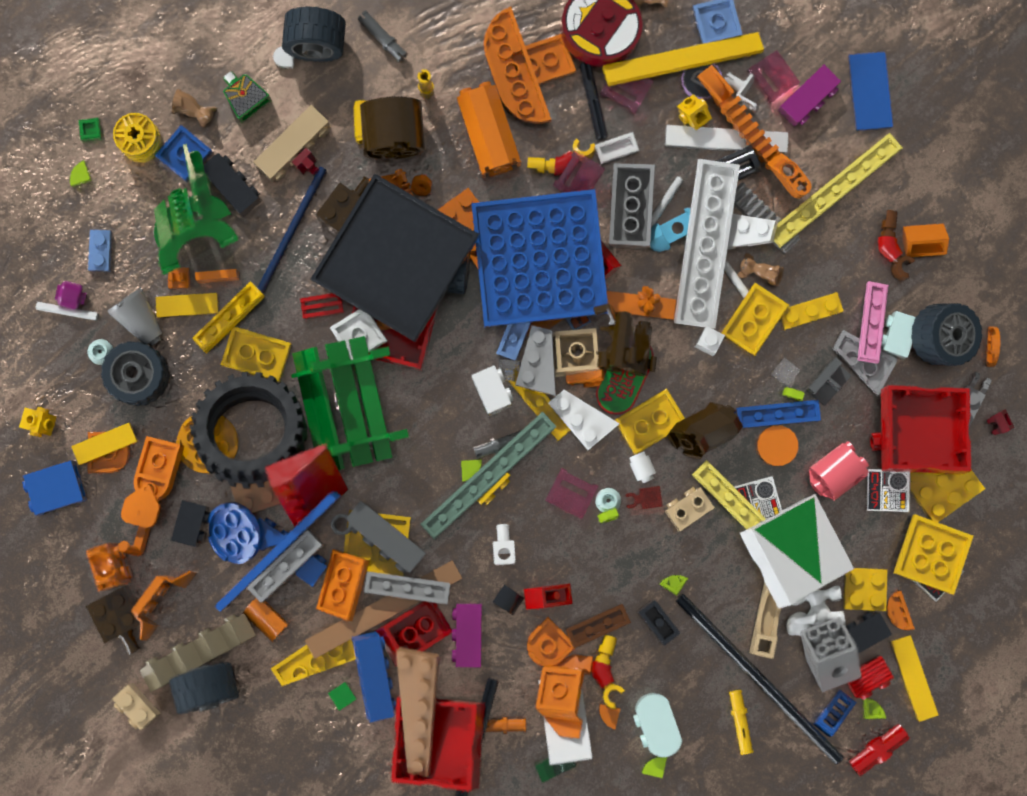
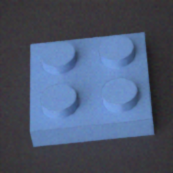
(716, 20)

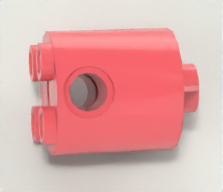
(838, 472)

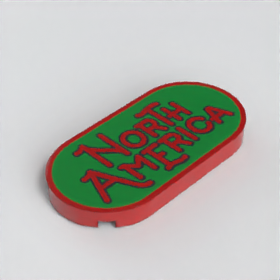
(620, 390)

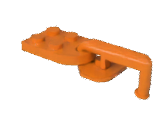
(152, 484)

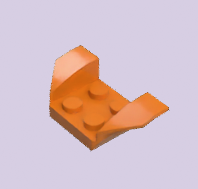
(148, 603)
(561, 693)

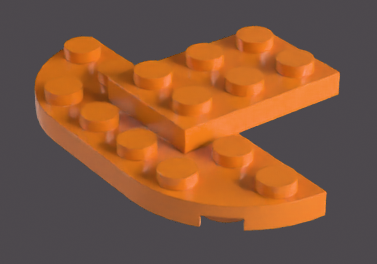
(522, 68)

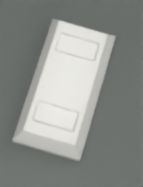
(616, 148)

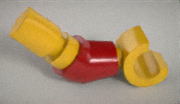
(558, 164)
(602, 670)

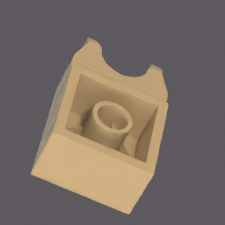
(565, 345)

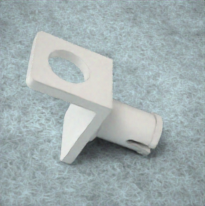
(742, 88)
(503, 546)

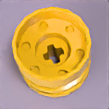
(147, 141)

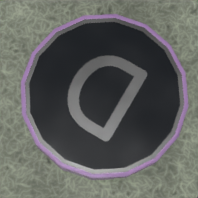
(692, 84)

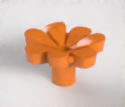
(648, 299)

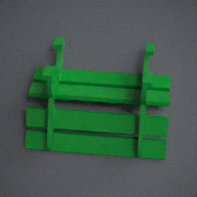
(182, 219)
(318, 409)

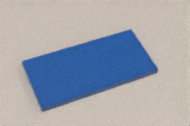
(870, 91)

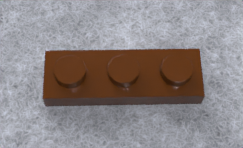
(598, 626)

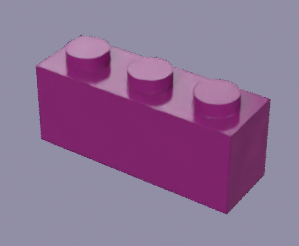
(810, 96)
(467, 634)

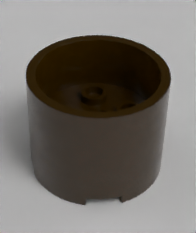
(392, 128)

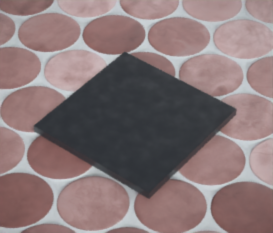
(395, 257)

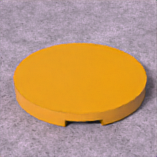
(225, 438)

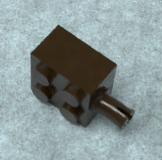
(340, 204)
(115, 619)

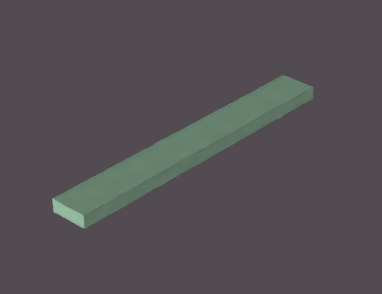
(488, 475)

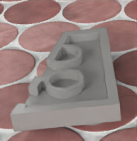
(538, 362)
(870, 373)

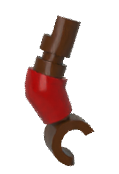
(890, 249)

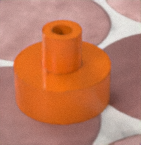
(421, 185)

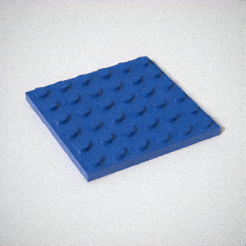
(539, 257)

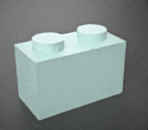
(898, 339)

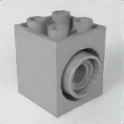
(831, 654)

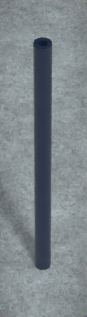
(291, 229)

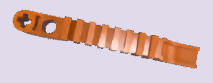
(774, 160)

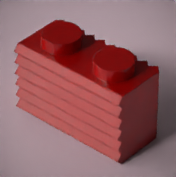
(873, 675)

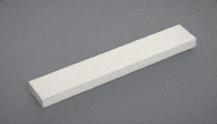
(717, 138)

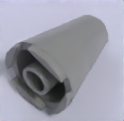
(137, 317)

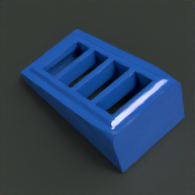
(830, 731)

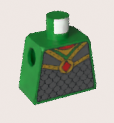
(245, 95)

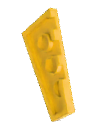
(302, 663)

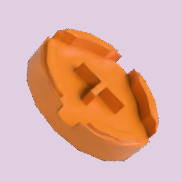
(777, 445)

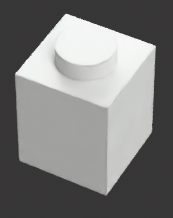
(709, 341)

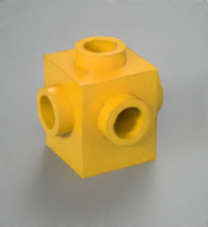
(694, 112)
(42, 421)

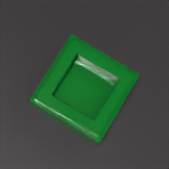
(90, 129)
(342, 696)

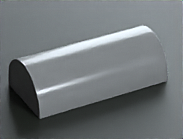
(631, 206)

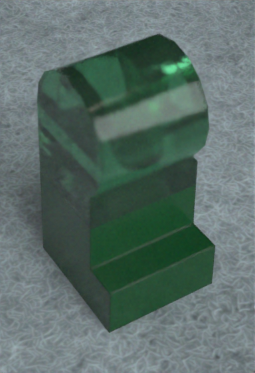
(549, 771)

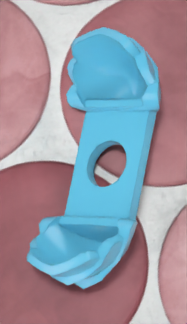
(663, 235)

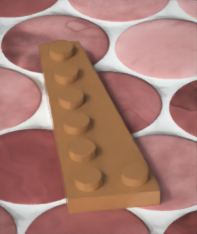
(418, 698)

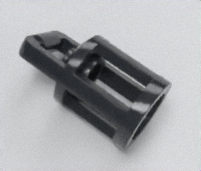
(740, 157)

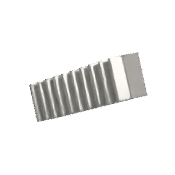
(752, 206)
(285, 566)
(407, 588)

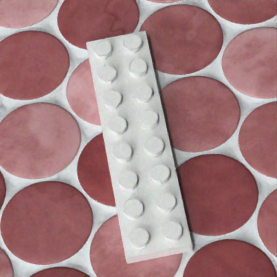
(706, 243)

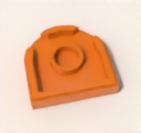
(109, 463)
(548, 644)

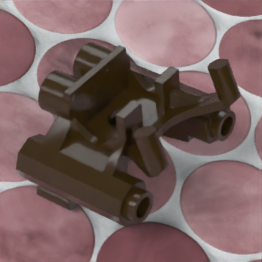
(628, 347)

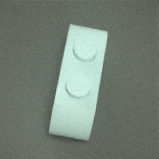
(657, 725)

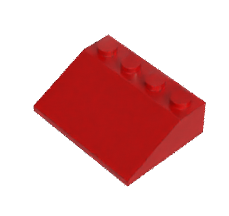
(305, 481)

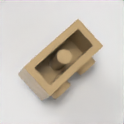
(688, 509)
(135, 706)

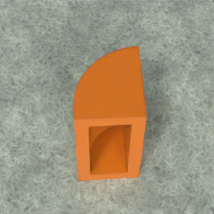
(925, 240)
(266, 619)

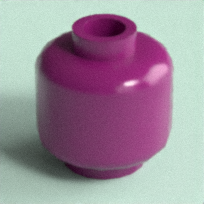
(70, 295)

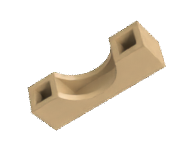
(766, 626)

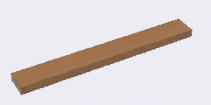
(373, 614)

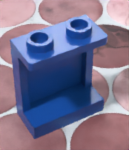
(54, 487)

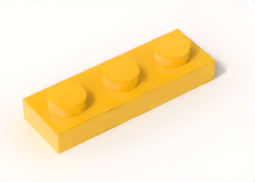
(811, 311)

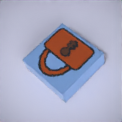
(578, 322)

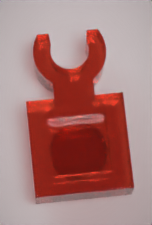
(647, 497)

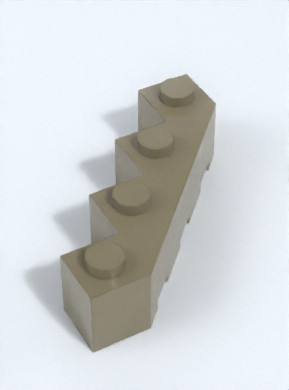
(200, 651)

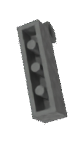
(383, 535)

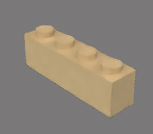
(291, 143)

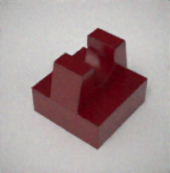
(306, 162)
(1003, 421)

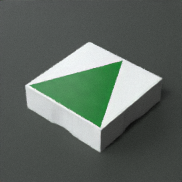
(797, 551)

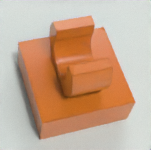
(179, 278)

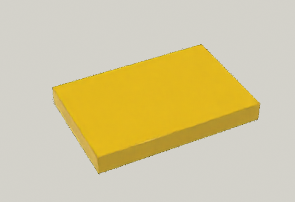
(755, 319)
(256, 353)
(649, 421)

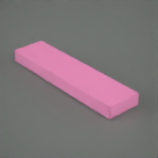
(872, 322)

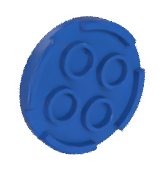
(234, 533)

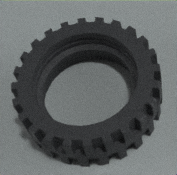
(235, 392)

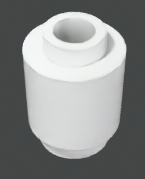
(642, 467)

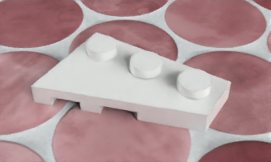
(750, 231)
(582, 419)

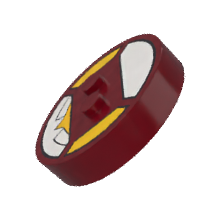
(601, 30)

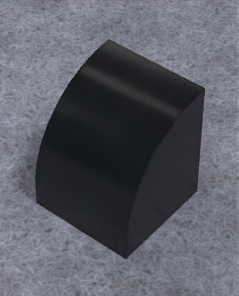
(508, 599)

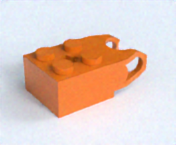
(109, 566)

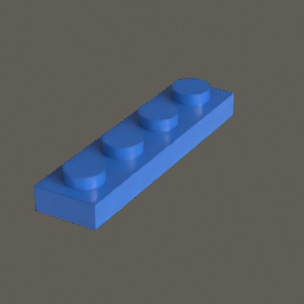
(779, 414)

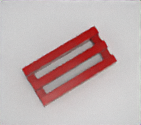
(304, 307)

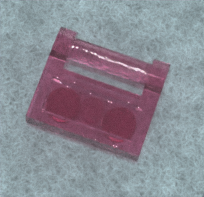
(778, 72)
(637, 88)
(585, 178)
(569, 500)

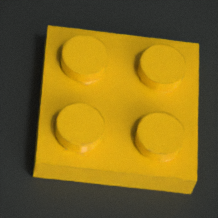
(865, 589)

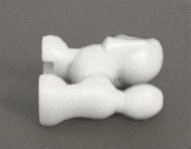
(818, 612)

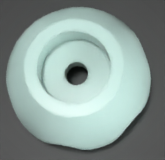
(93, 349)
(603, 495)

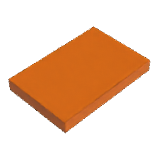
(342, 584)

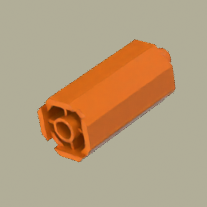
(488, 129)

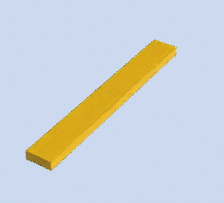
(683, 59)

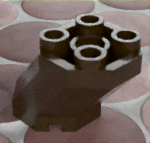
(705, 430)

